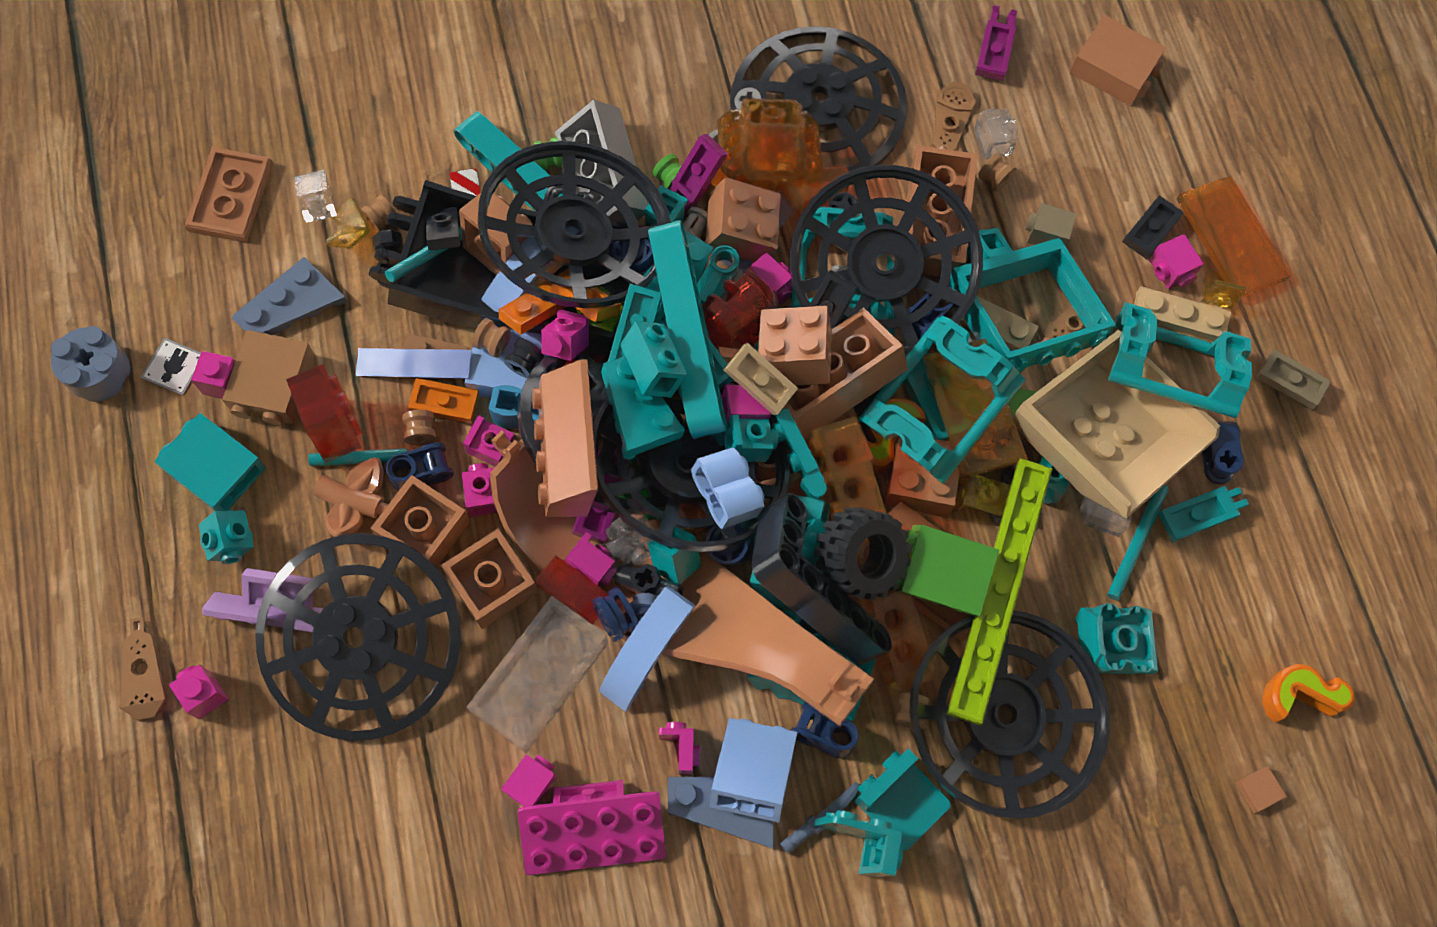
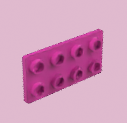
(591, 828)

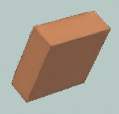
(1260, 789)

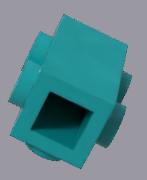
(653, 359)

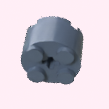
(90, 363)

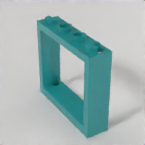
(1073, 283)

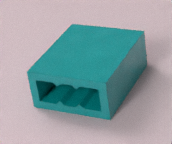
(210, 463)

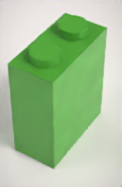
(948, 570)

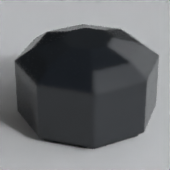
(388, 240)

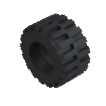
(886, 552)

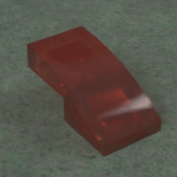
(570, 588)

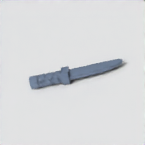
(808, 829)

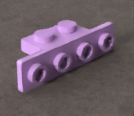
(247, 606)

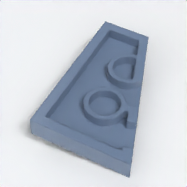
(292, 296)
(690, 801)

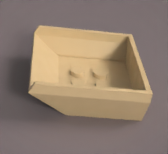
(1112, 437)

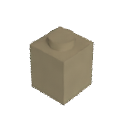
(1050, 224)

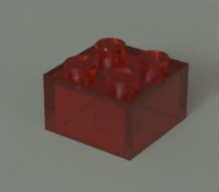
(325, 412)

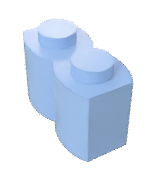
(728, 488)

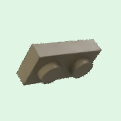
(1293, 379)

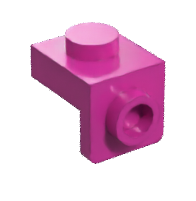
(688, 753)

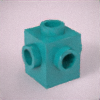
(226, 536)

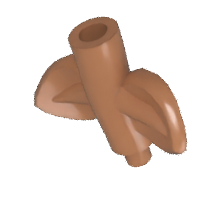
(354, 498)

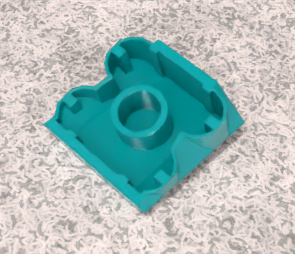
(1118, 639)

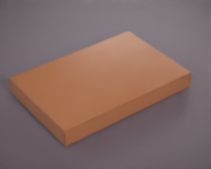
(229, 194)

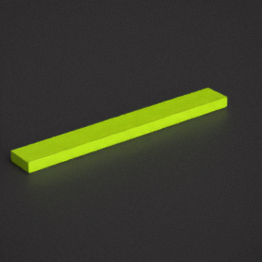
(991, 627)

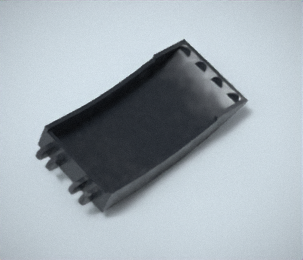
(454, 280)

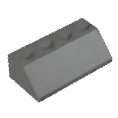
(603, 127)

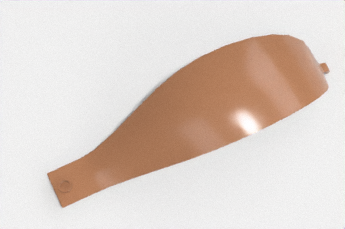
(730, 619)

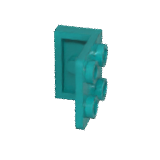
(903, 798)
(881, 844)

